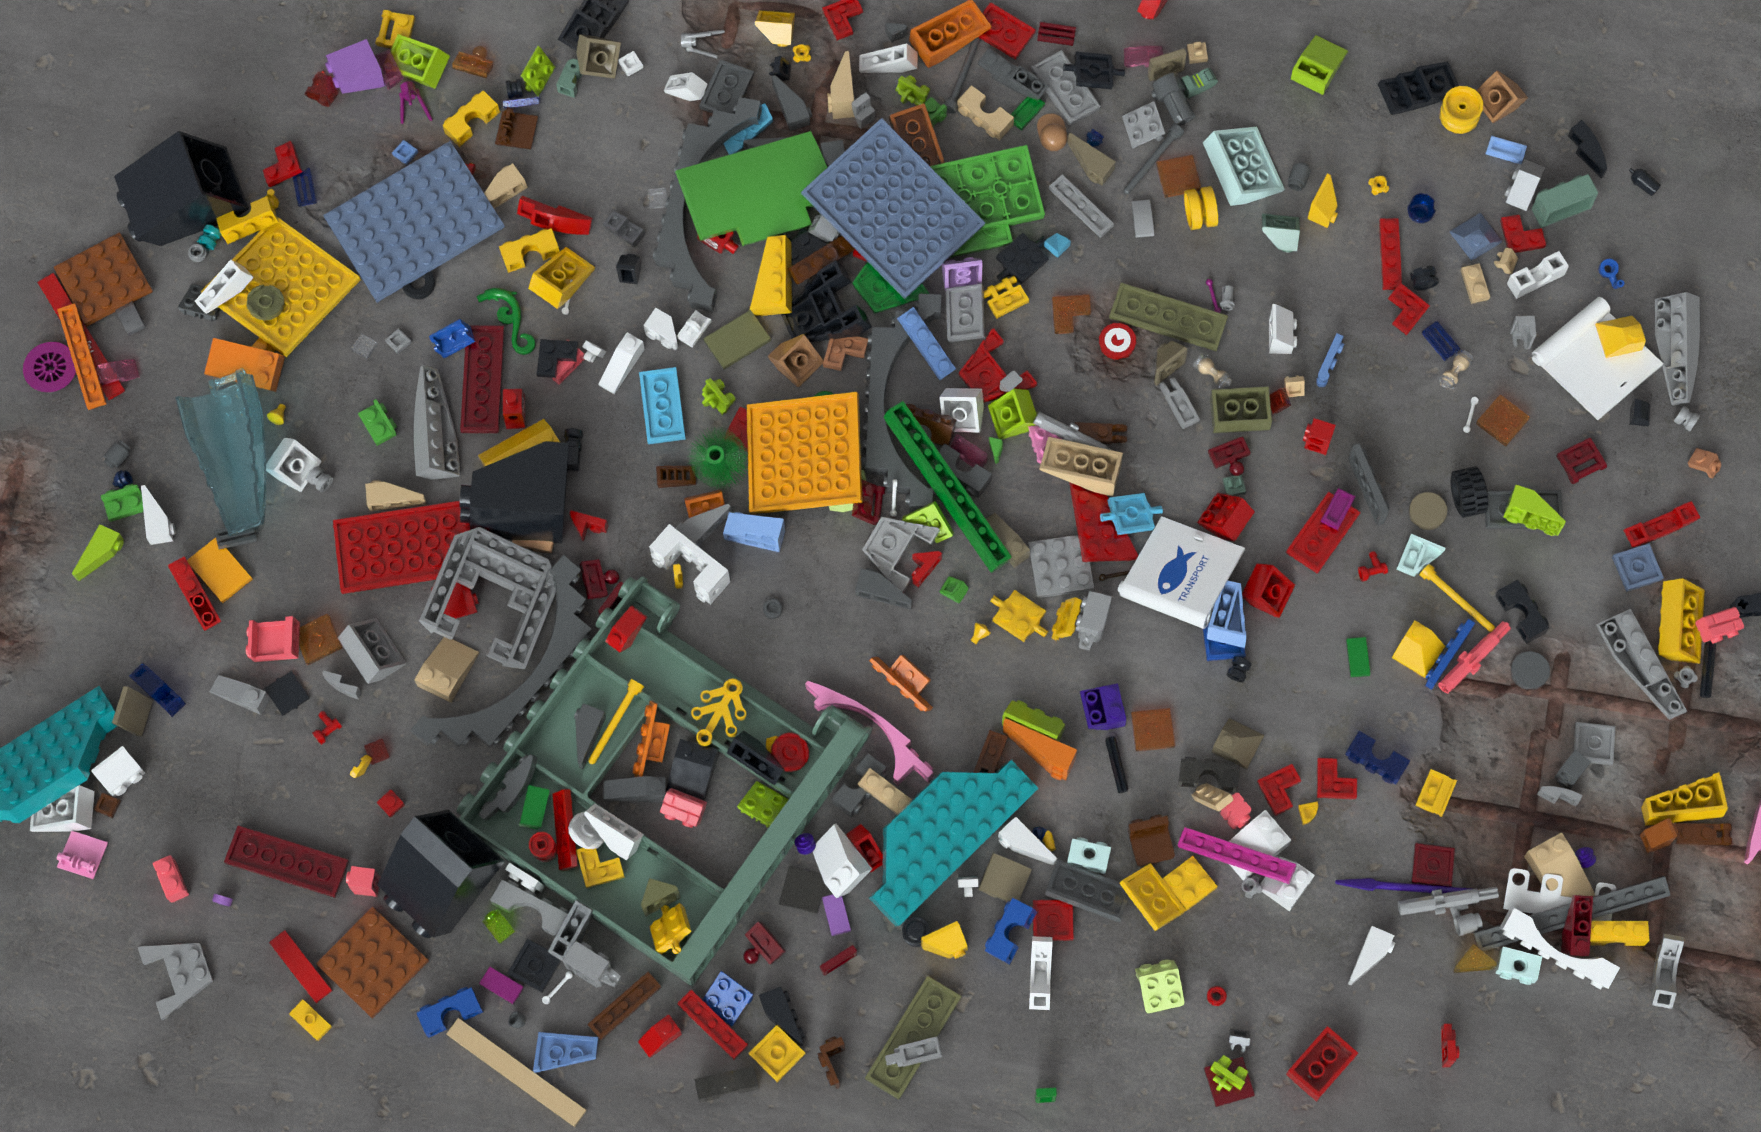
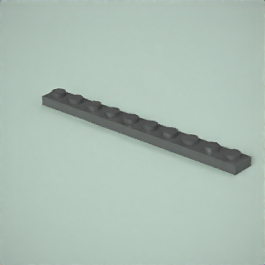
(1602, 905)

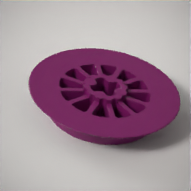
(37, 354)

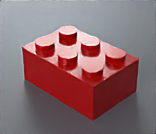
(1322, 1063)

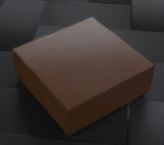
(107, 805)

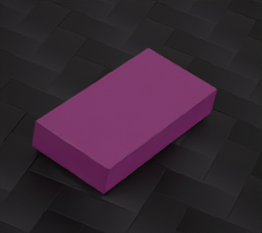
(1338, 509)
(501, 985)

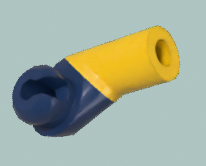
(1045, 836)

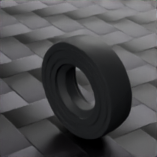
(423, 292)

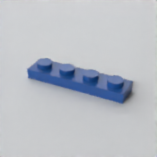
(1452, 646)

